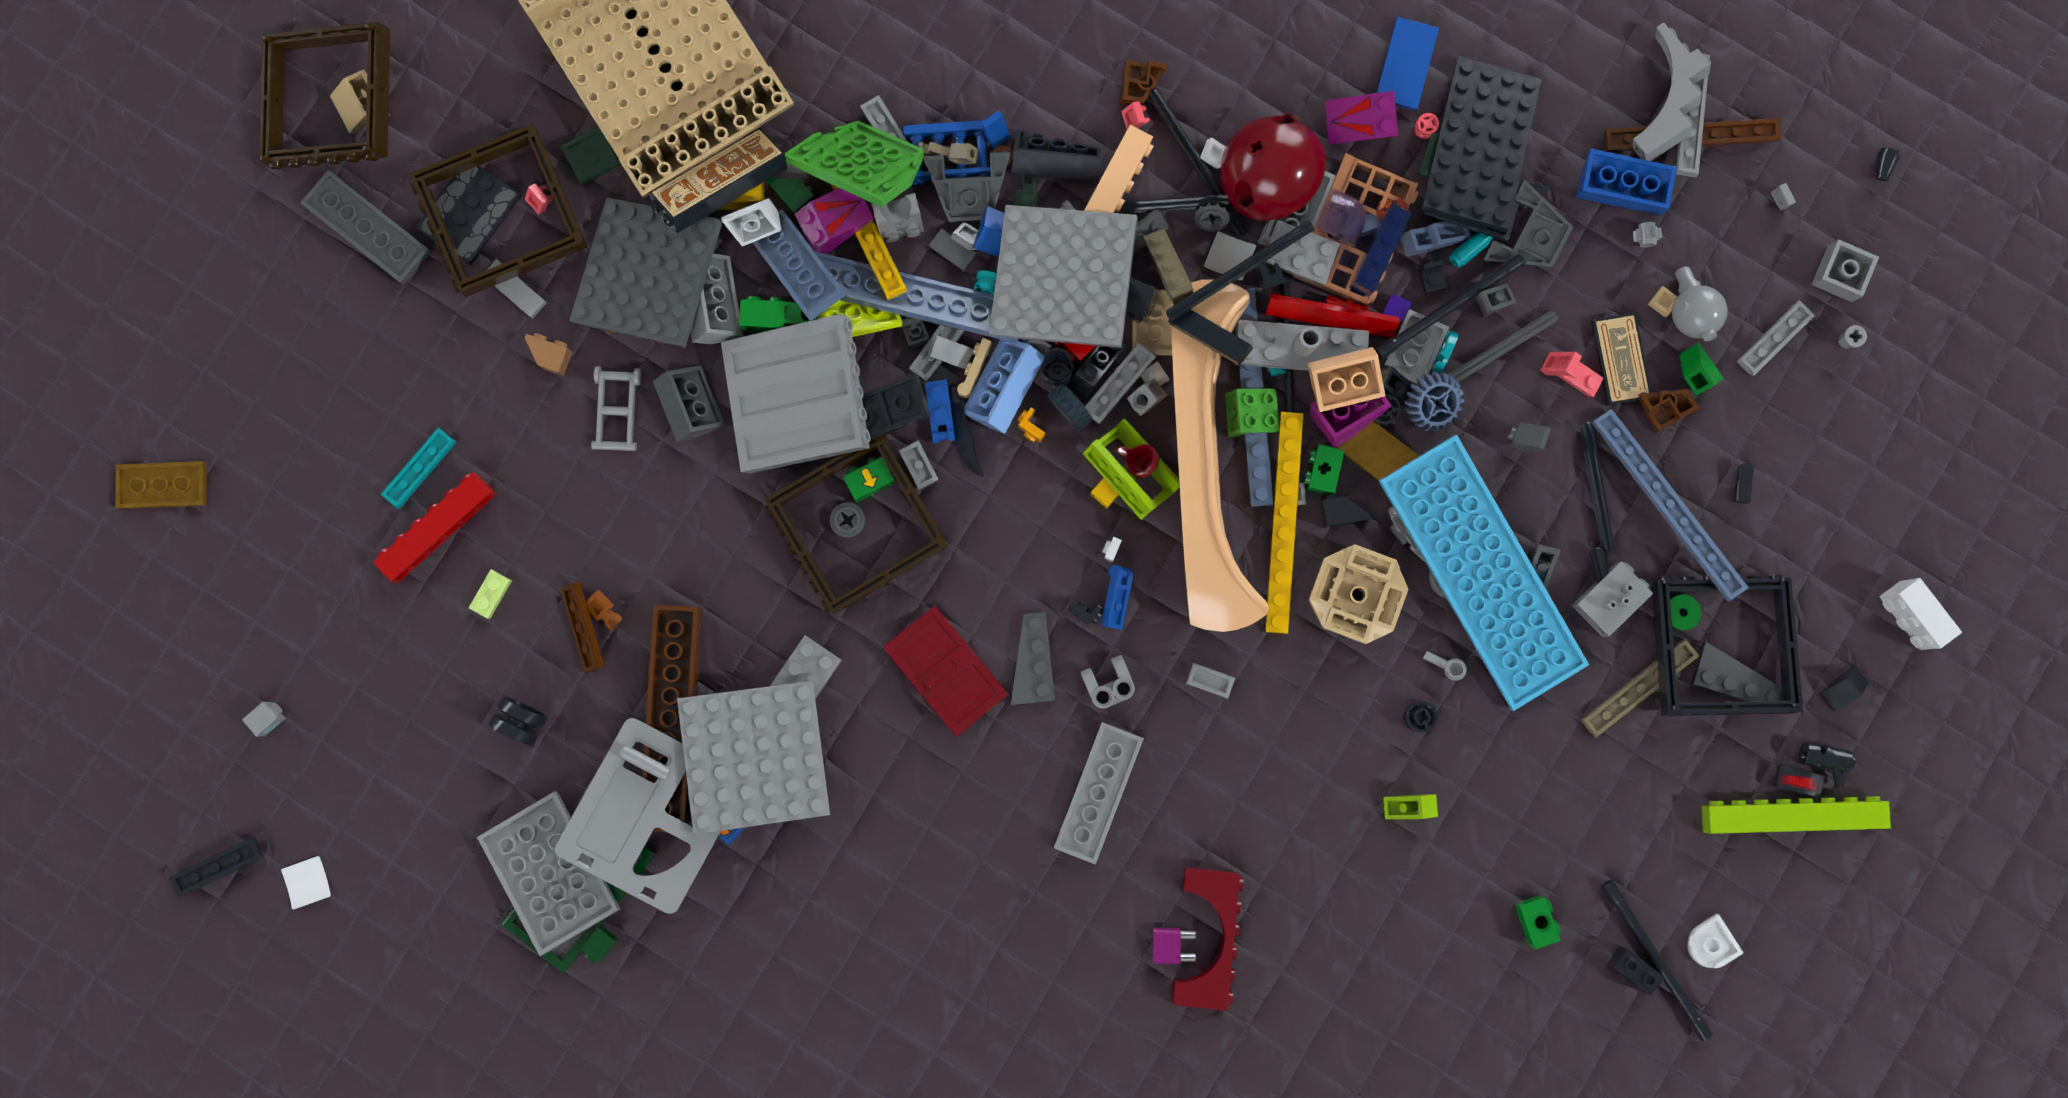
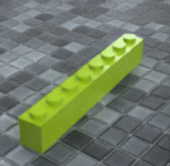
(1800, 816)

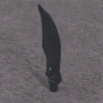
(963, 433)

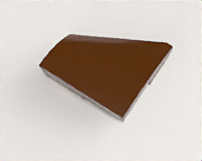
(1139, 80)
(1667, 407)

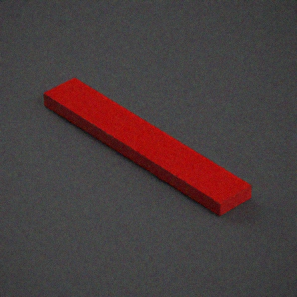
(1332, 315)

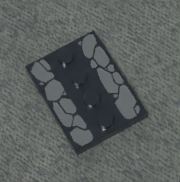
(473, 210)

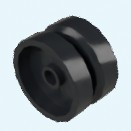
(517, 721)

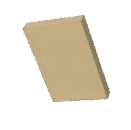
(1156, 333)

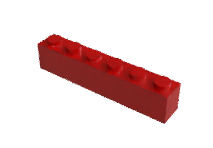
(434, 528)

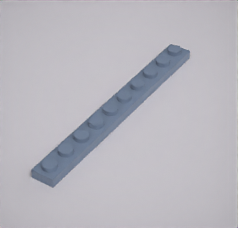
(1255, 443)
(1670, 505)

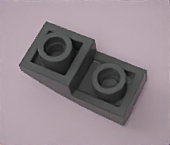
(914, 332)

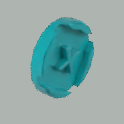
(1445, 352)

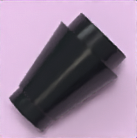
(1886, 163)

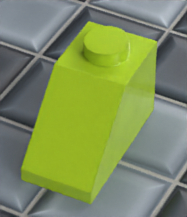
(1410, 807)

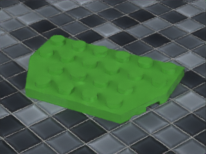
(859, 161)

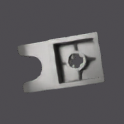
(899, 218)

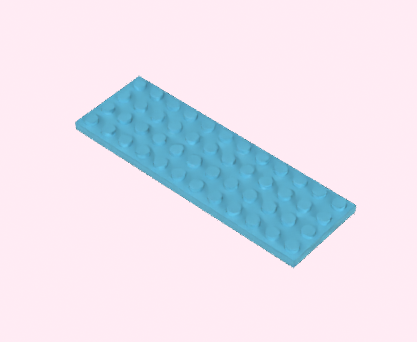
(1483, 572)

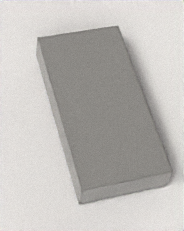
(950, 351)
(1210, 680)

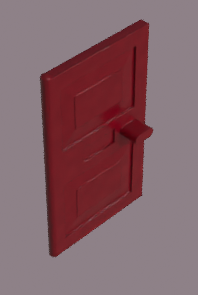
(945, 671)

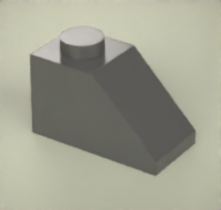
(1528, 437)

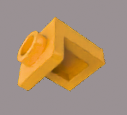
(1031, 431)

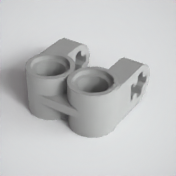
(1111, 687)

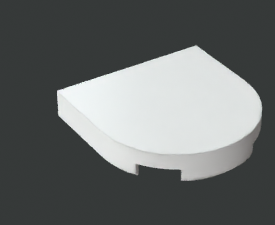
(1712, 943)

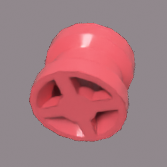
(1429, 122)

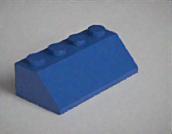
(1626, 182)

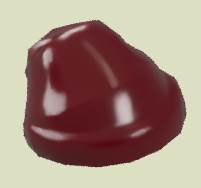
(1140, 460)

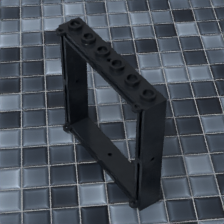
(1787, 647)

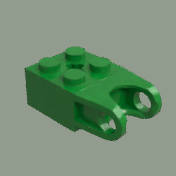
(766, 315)

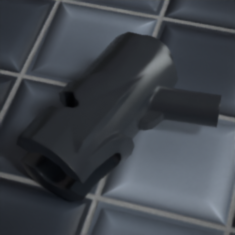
(1831, 758)

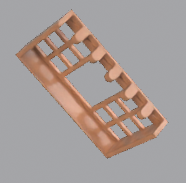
(1341, 181)

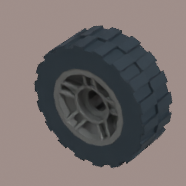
(1069, 407)

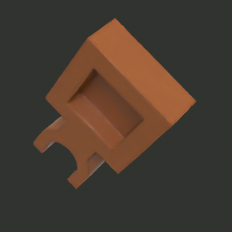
(600, 608)

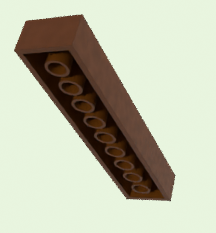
(672, 676)

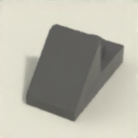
(1495, 299)
(1543, 561)

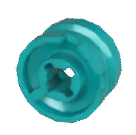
(986, 282)

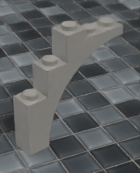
(1672, 123)

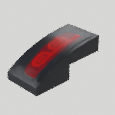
(1798, 781)

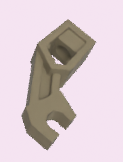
(958, 152)

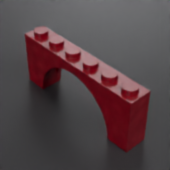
(1212, 986)

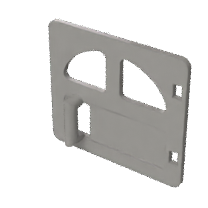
(624, 810)

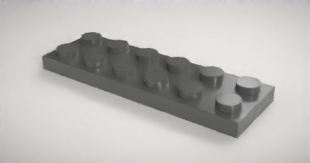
(365, 227)

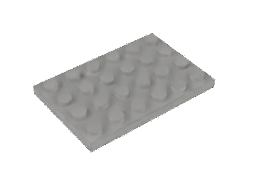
(545, 890)

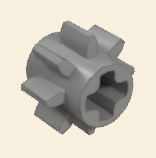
(1647, 234)

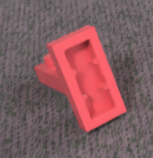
(1567, 367)

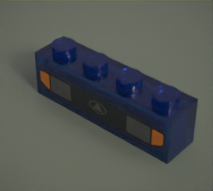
(1380, 250)

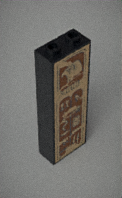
(717, 180)

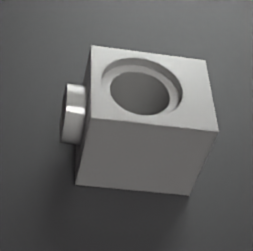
(1152, 391)

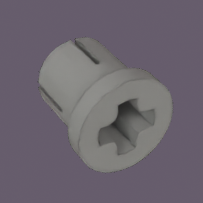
(1852, 337)

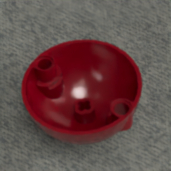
(1276, 161)

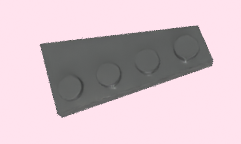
(1033, 668)
(1731, 678)

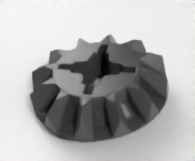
(1204, 221)
(848, 509)

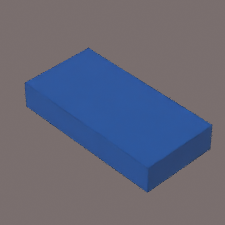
(996, 130)

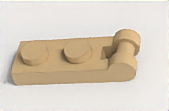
(973, 369)

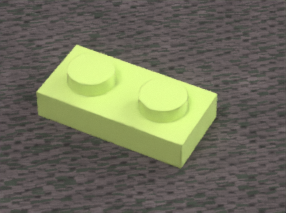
(490, 594)

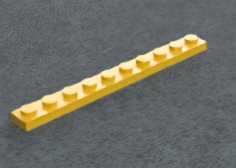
(1284, 522)

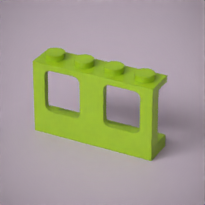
(1121, 479)

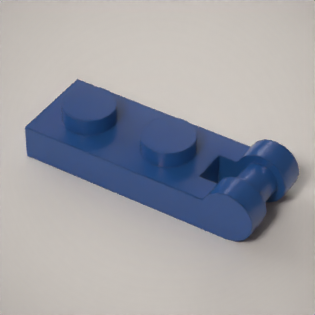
(940, 410)
(1117, 597)

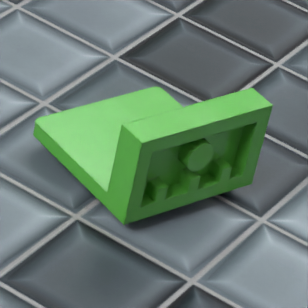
(1251, 411)

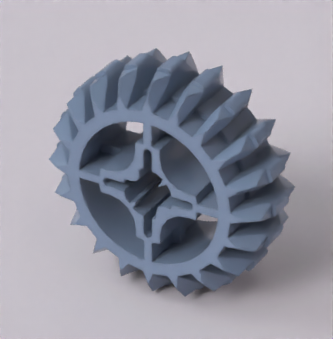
(1445, 393)

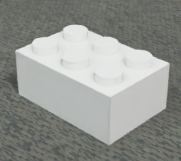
(1920, 614)

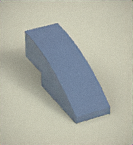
(1433, 237)

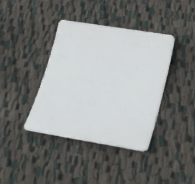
(1227, 253)
(306, 882)

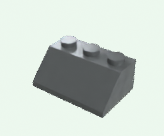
(688, 403)

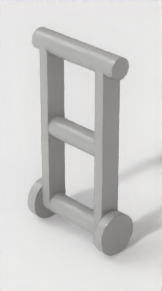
(635, 380)

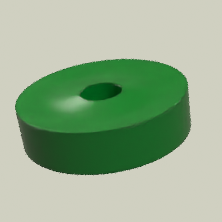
(1692, 612)

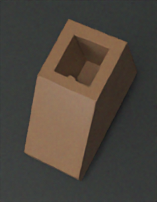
(548, 355)

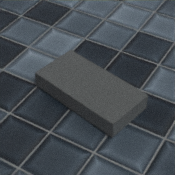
(952, 250)

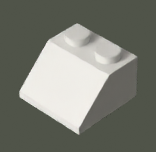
(753, 222)

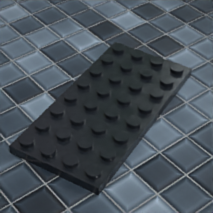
(1481, 144)

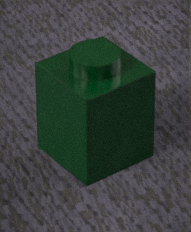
(599, 945)

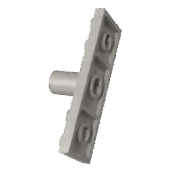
(1296, 345)

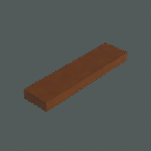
(582, 627)

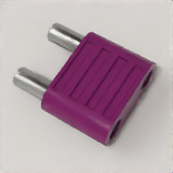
(1168, 946)

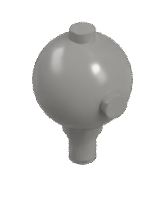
(1698, 309)

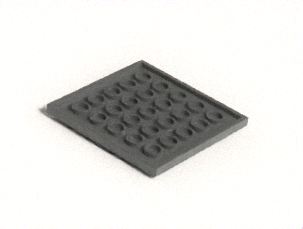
(644, 275)

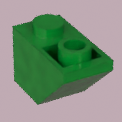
(1699, 369)

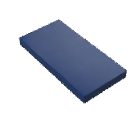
(1408, 62)

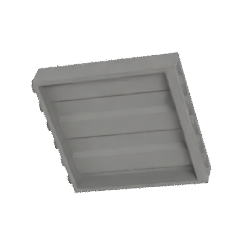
(795, 394)

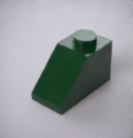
(792, 192)

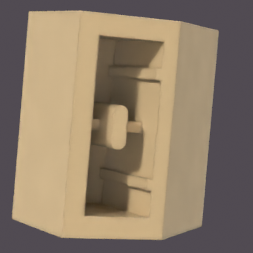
(351, 101)

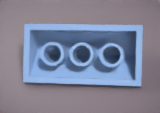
(1003, 384)

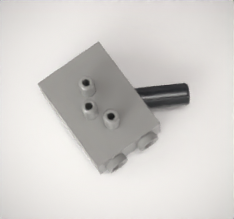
(1612, 596)

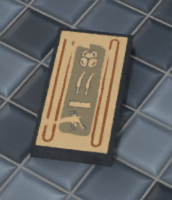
(1621, 358)

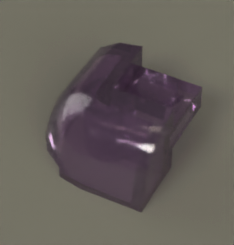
(1343, 218)

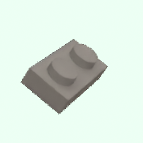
(918, 465)

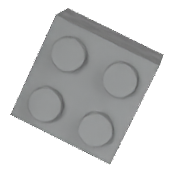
(1845, 270)

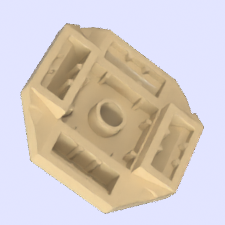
(1380, 585)

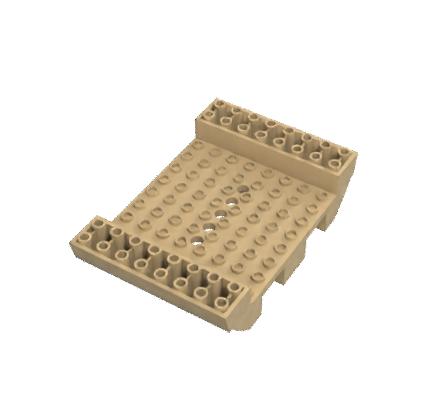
(646, 122)

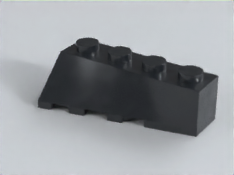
(1055, 158)

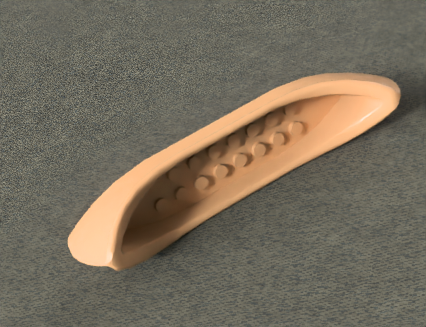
(1216, 588)

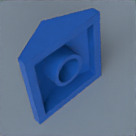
(990, 232)

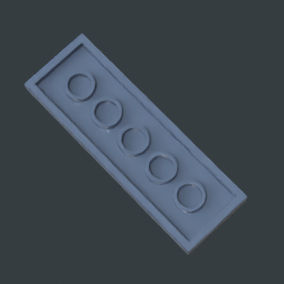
(799, 269)

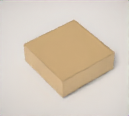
(1663, 301)

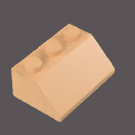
(1346, 379)

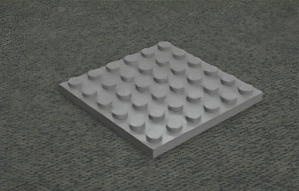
(1063, 275)
(753, 757)

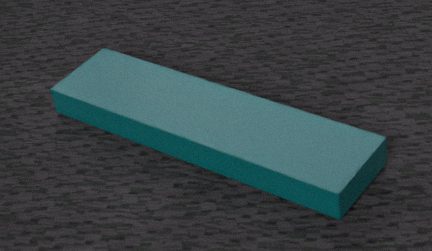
(418, 468)

